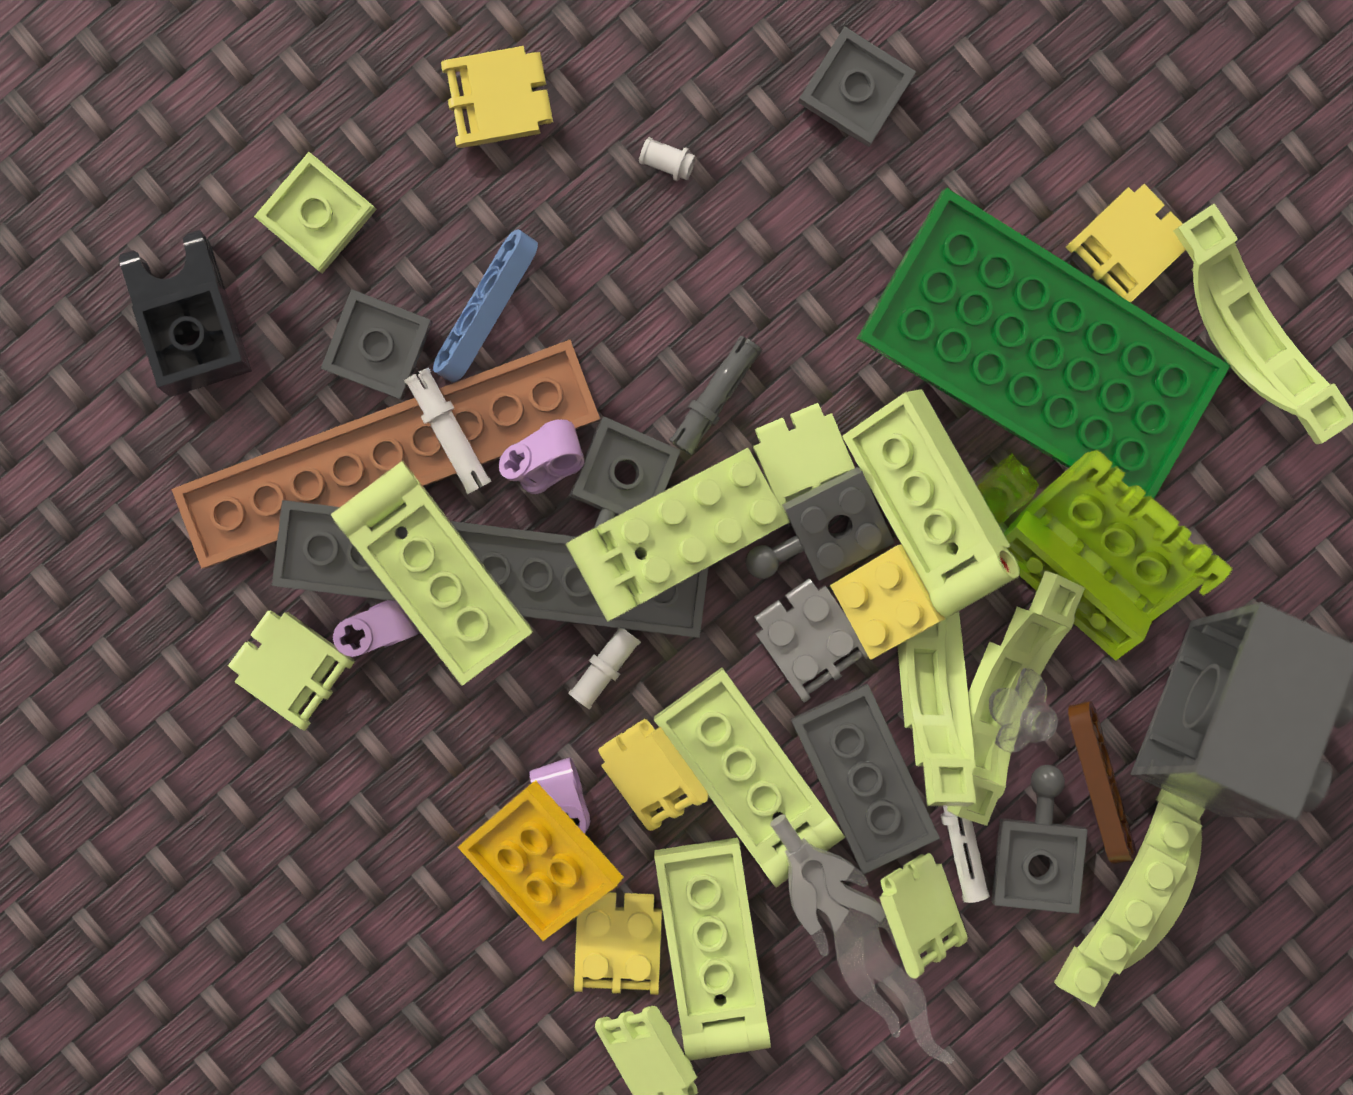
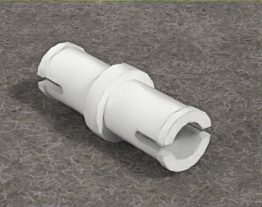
(604, 667)

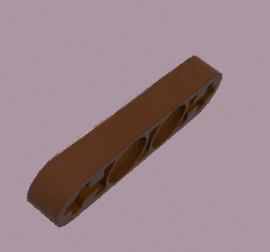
(1101, 782)

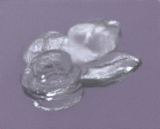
(1022, 712)

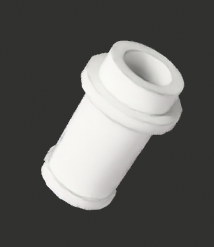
(667, 158)

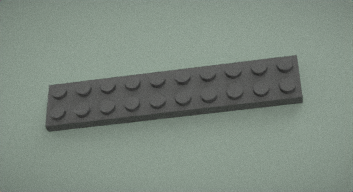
(526, 564)

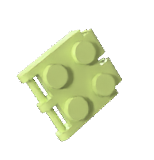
(803, 456)
(288, 666)
(921, 913)
(647, 1053)

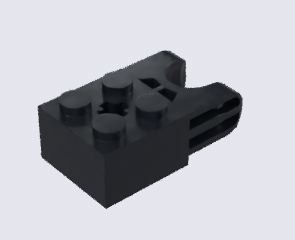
(185, 305)

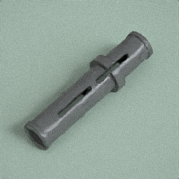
(720, 388)

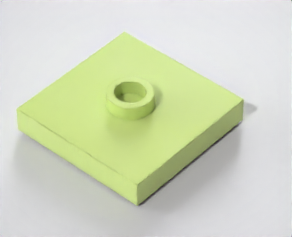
(315, 212)

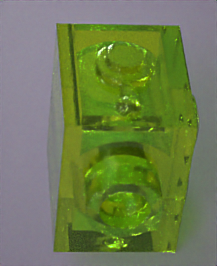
(1012, 478)

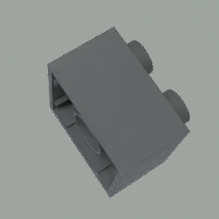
(1250, 714)

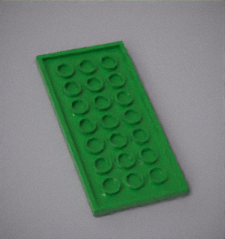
(1041, 346)

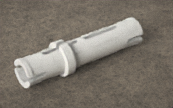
(447, 430)
(973, 883)

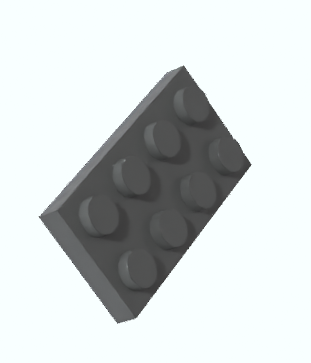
(865, 778)

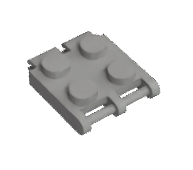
(809, 637)

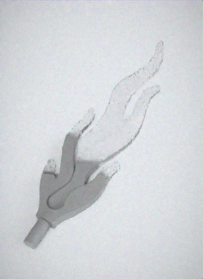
(854, 919)

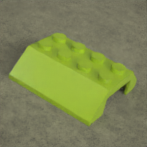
(1115, 547)

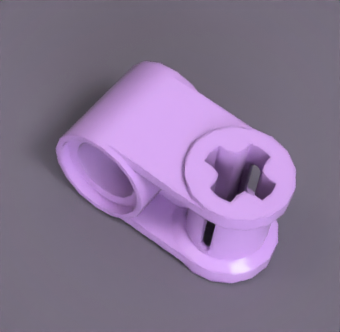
(547, 455)
(382, 626)
(564, 786)

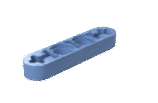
(485, 306)

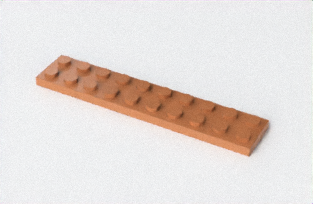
(497, 408)

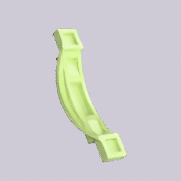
(1250, 334)
(1029, 645)
(939, 711)
(1144, 903)

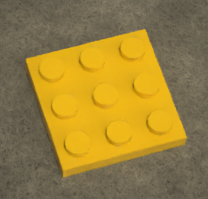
(540, 861)

